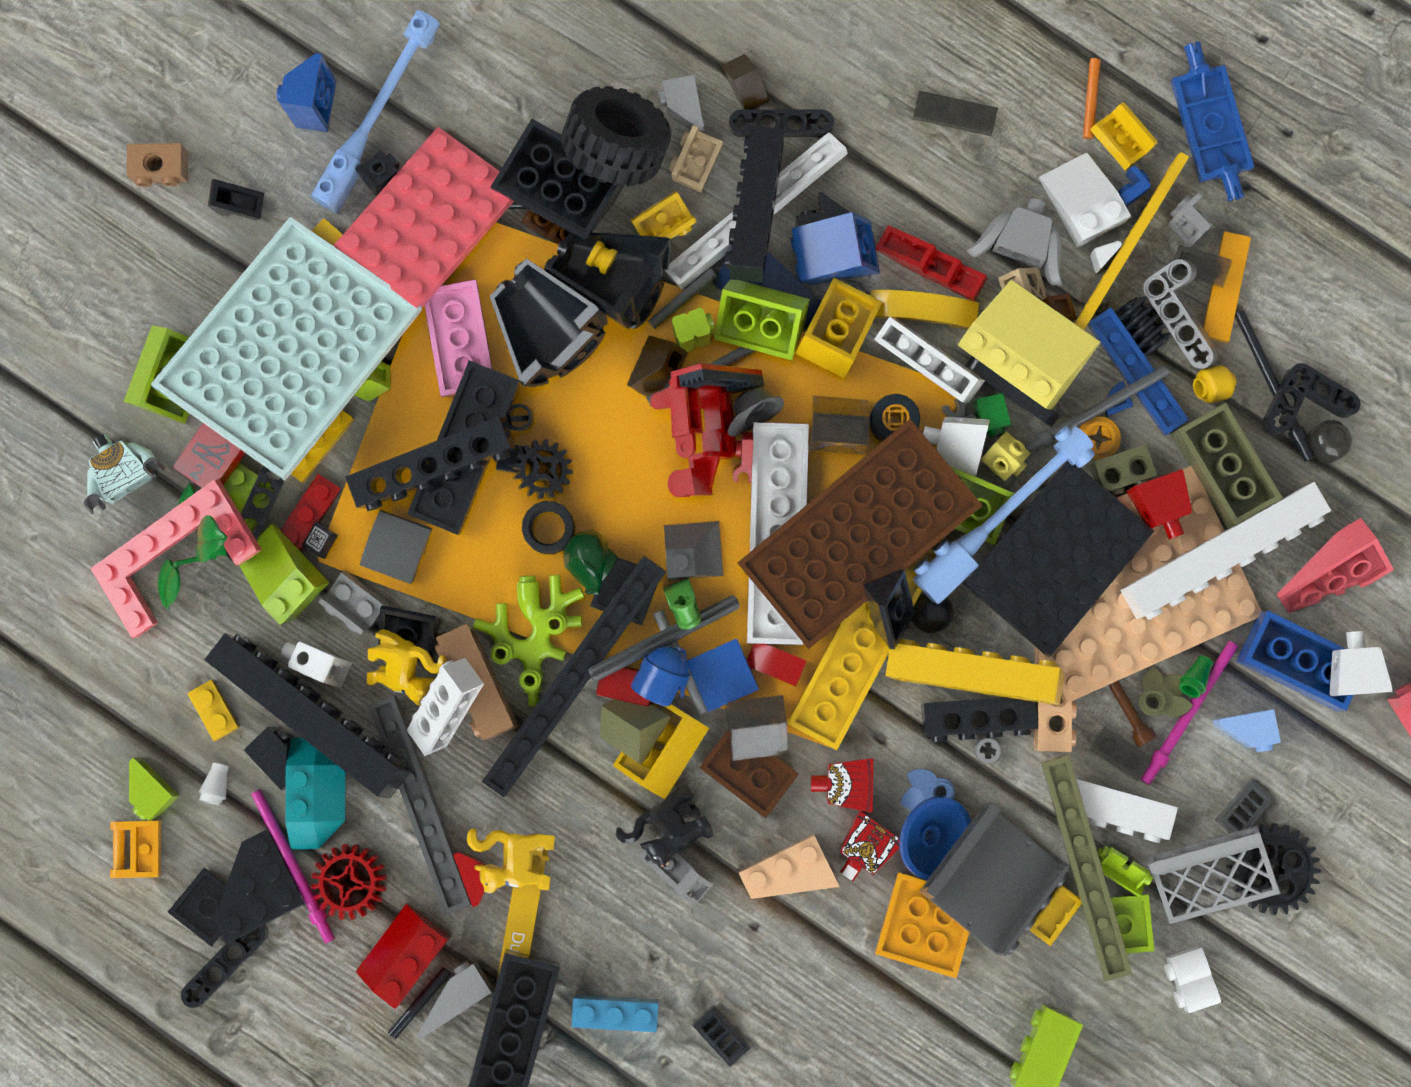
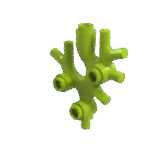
(538, 645)

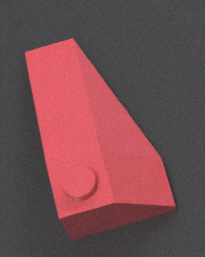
(1344, 561)

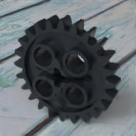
(1299, 876)

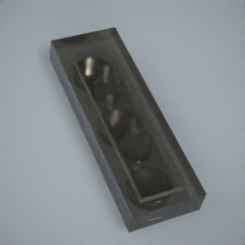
(955, 113)

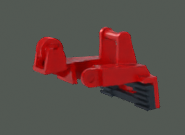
(709, 389)

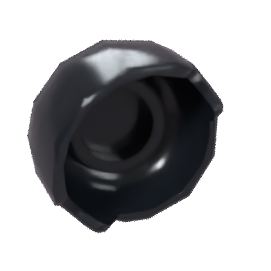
(930, 616)

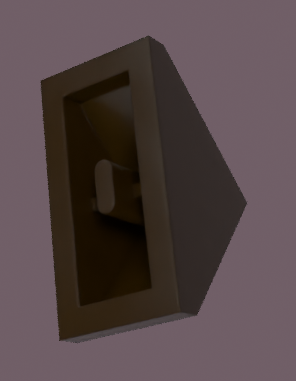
(745, 82)

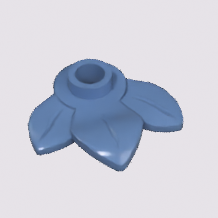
(924, 787)

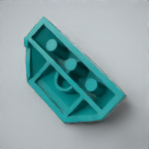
(313, 796)

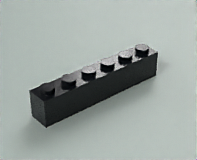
(756, 204)

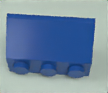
(308, 94)

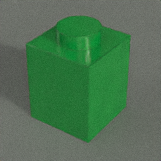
(995, 410)

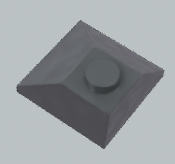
(693, 550)

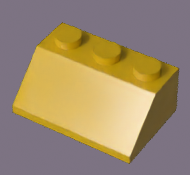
(668, 754)

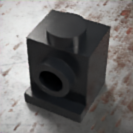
(378, 180)

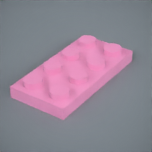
(456, 333)

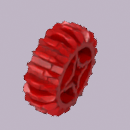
(346, 894)

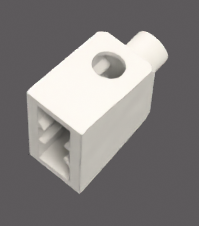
(960, 442)
(316, 663)
(1358, 668)

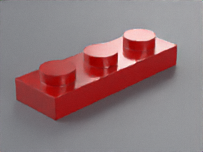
(310, 508)

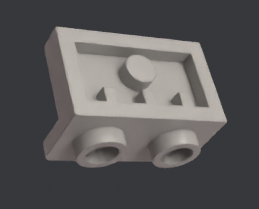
(1188, 222)
(353, 603)

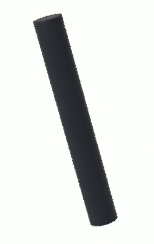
(419, 1003)

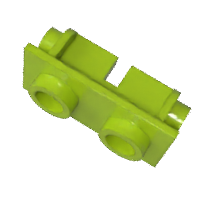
(1130, 877)

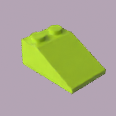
(282, 576)

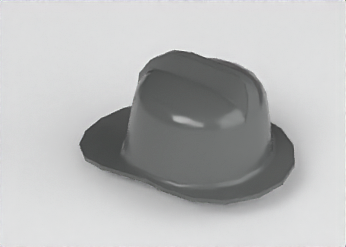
(752, 407)

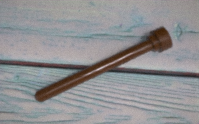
(1141, 731)

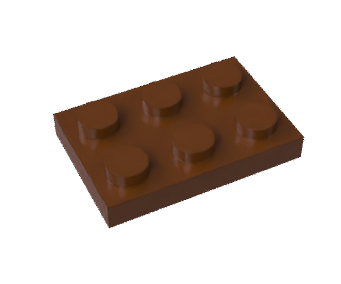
(755, 781)

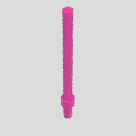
(1160, 758)
(317, 915)

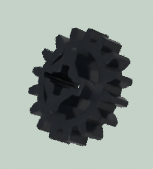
(535, 460)

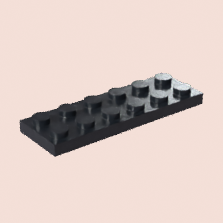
(479, 398)

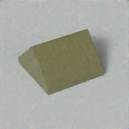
(632, 727)

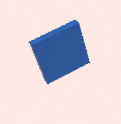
(722, 675)

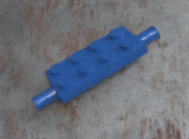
(1212, 123)

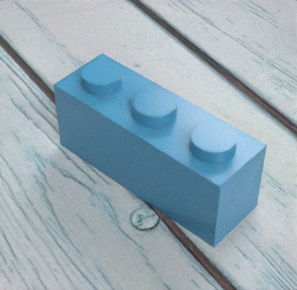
(615, 1013)

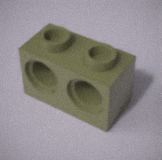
(1121, 466)

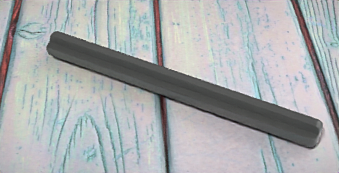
(661, 639)

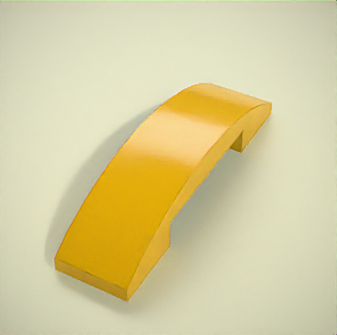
(926, 308)

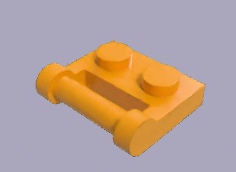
(144, 849)

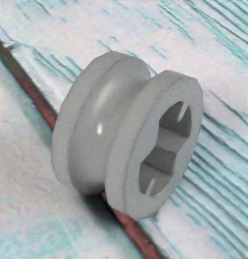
(981, 756)

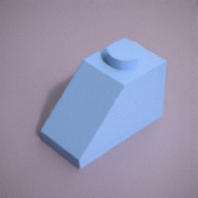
(1252, 730)

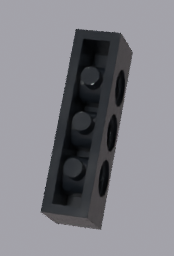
(934, 715)

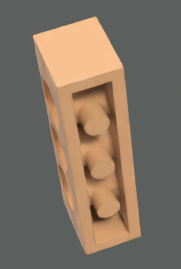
(1044, 737)

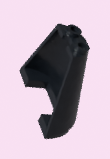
(631, 284)
(545, 324)

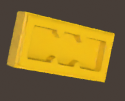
(1055, 915)

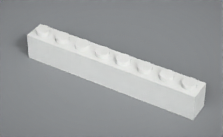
(1226, 550)

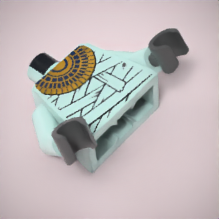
(117, 471)

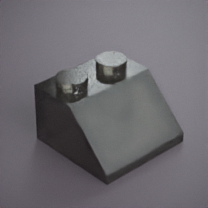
(757, 727)

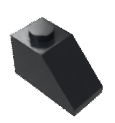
(271, 753)

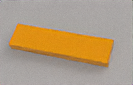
(1223, 301)

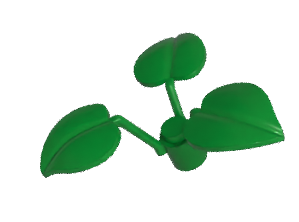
(208, 547)

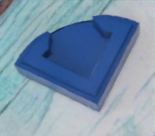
(1126, 404)

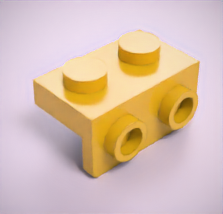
(1124, 136)
(665, 218)

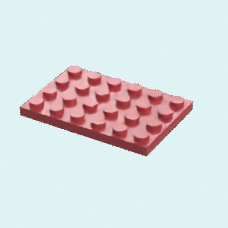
(426, 218)

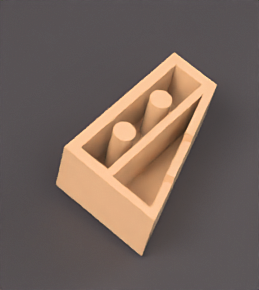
(790, 870)

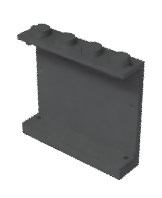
(994, 881)

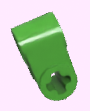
(683, 604)

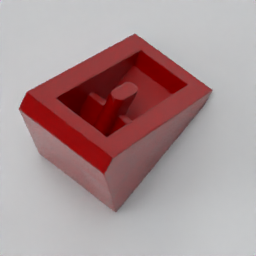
(471, 877)

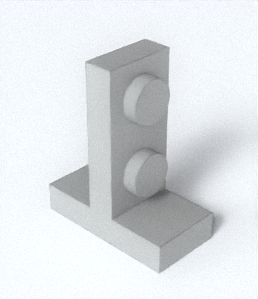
(682, 877)

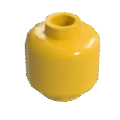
(1214, 384)

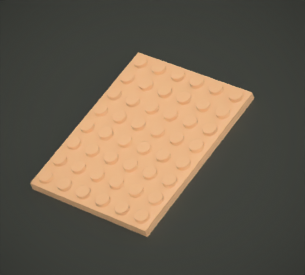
(1115, 644)

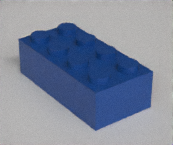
(1292, 658)

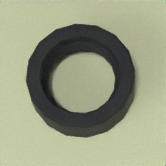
(537, 509)

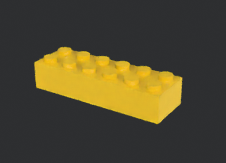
(976, 673)

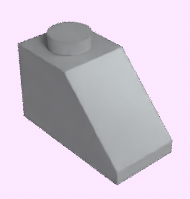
(682, 101)

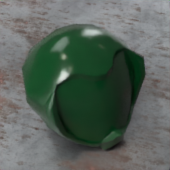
(589, 559)

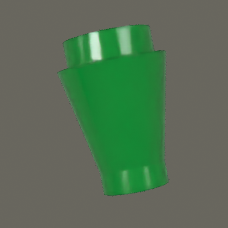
(1196, 678)

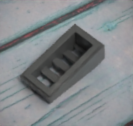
(1223, 817)

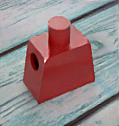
(1163, 502)

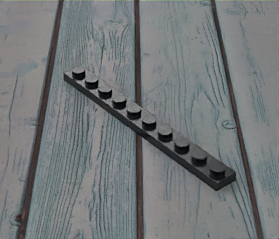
(573, 676)

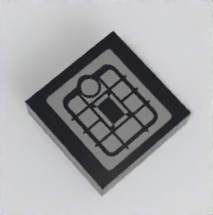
(320, 540)

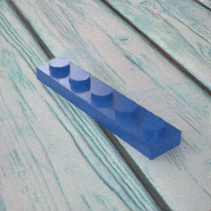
(1134, 366)

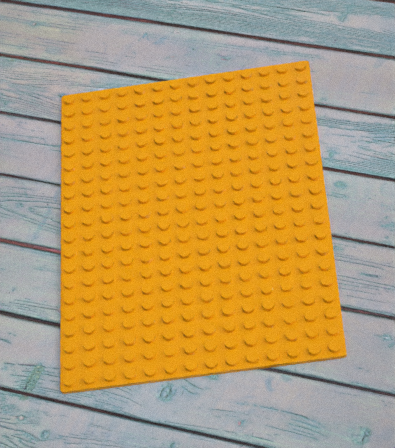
(619, 468)

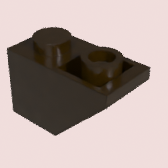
(655, 365)

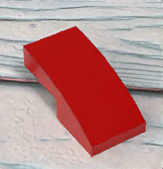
(776, 663)

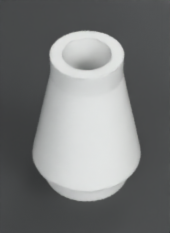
(215, 785)

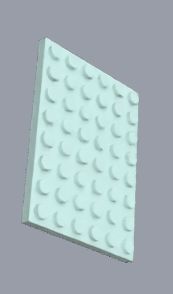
(286, 348)

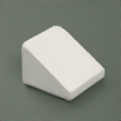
(1103, 254)

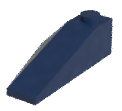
(779, 279)

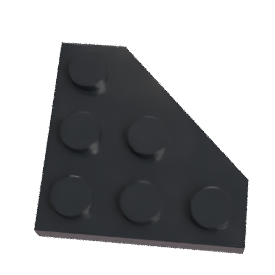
(256, 889)

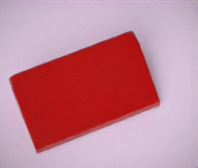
(618, 687)

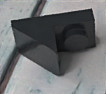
(235, 199)
(828, 209)

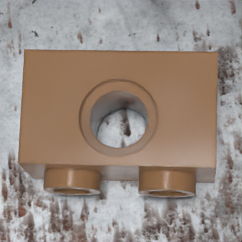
(143, 157)

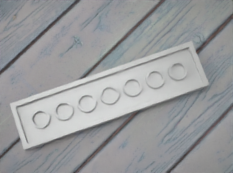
(776, 496)

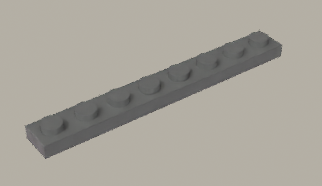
(421, 806)

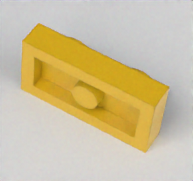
(213, 710)

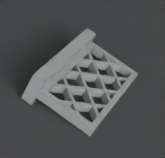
(1207, 851)

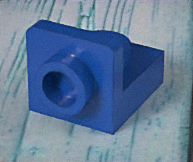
(1140, 186)

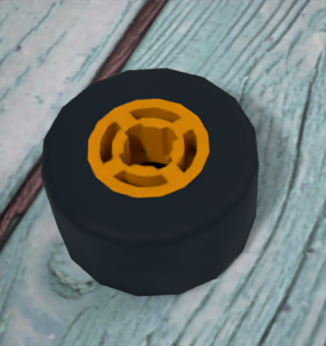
(882, 416)

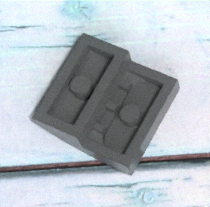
(395, 546)

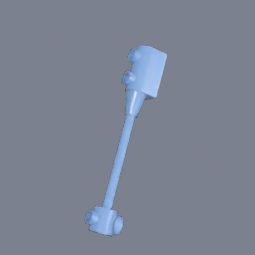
(341, 173)
(955, 559)

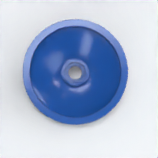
(944, 823)

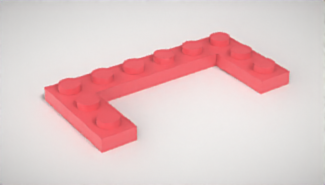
(116, 569)

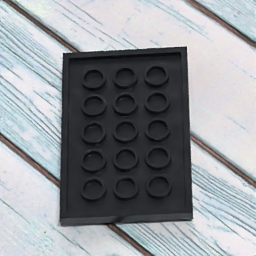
(1058, 558)

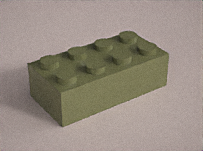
(1226, 466)

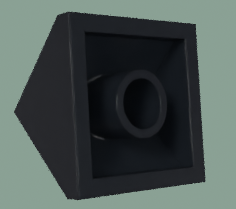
(890, 606)
(411, 626)

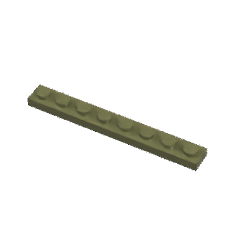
(1086, 868)

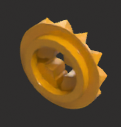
(1108, 431)

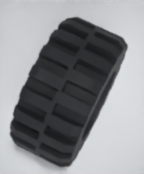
(616, 136)

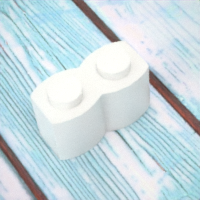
(1192, 980)

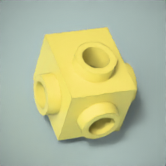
(1006, 457)

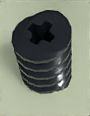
(1144, 324)

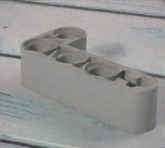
(1185, 316)

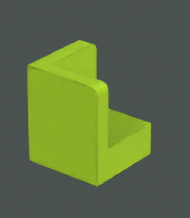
(376, 383)

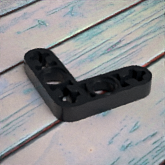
(1308, 389)

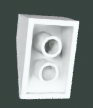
(1084, 199)

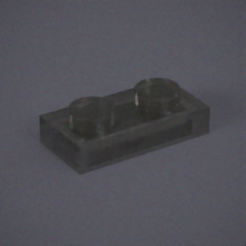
(1210, 267)
(1120, 753)

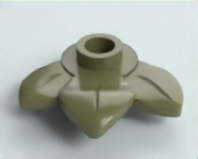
(1165, 692)

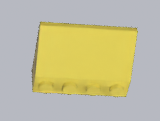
(1029, 344)

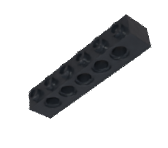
(363, 483)

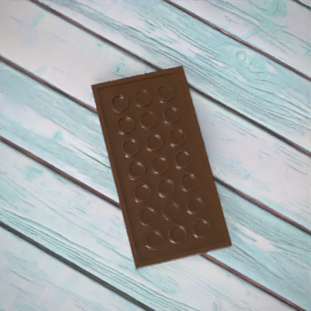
(859, 530)

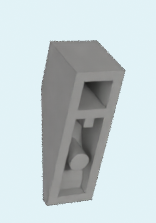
(459, 994)

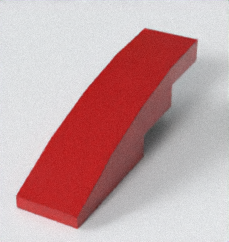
(931, 263)

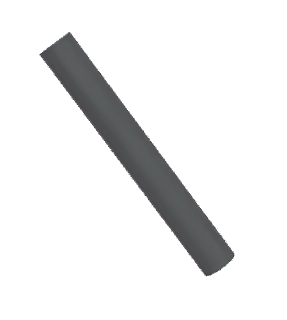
(682, 298)

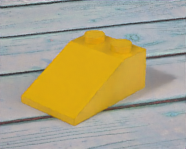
(839, 327)

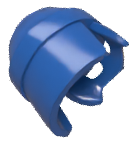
(662, 675)

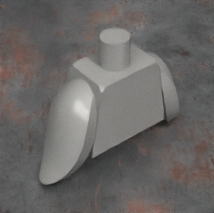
(1024, 237)

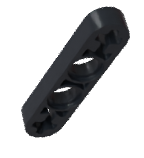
(781, 117)
(1009, 390)
(260, 514)
(226, 965)

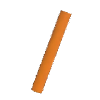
(1091, 98)

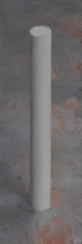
(691, 686)

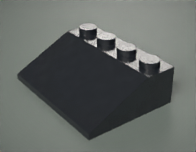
(550, 185)

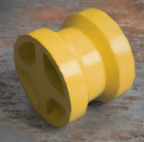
(601, 257)

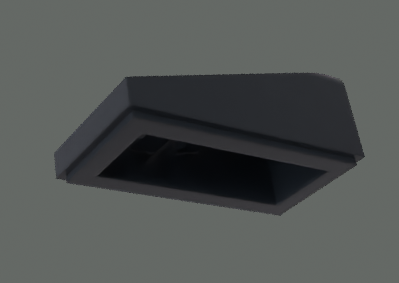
(704, 1019)

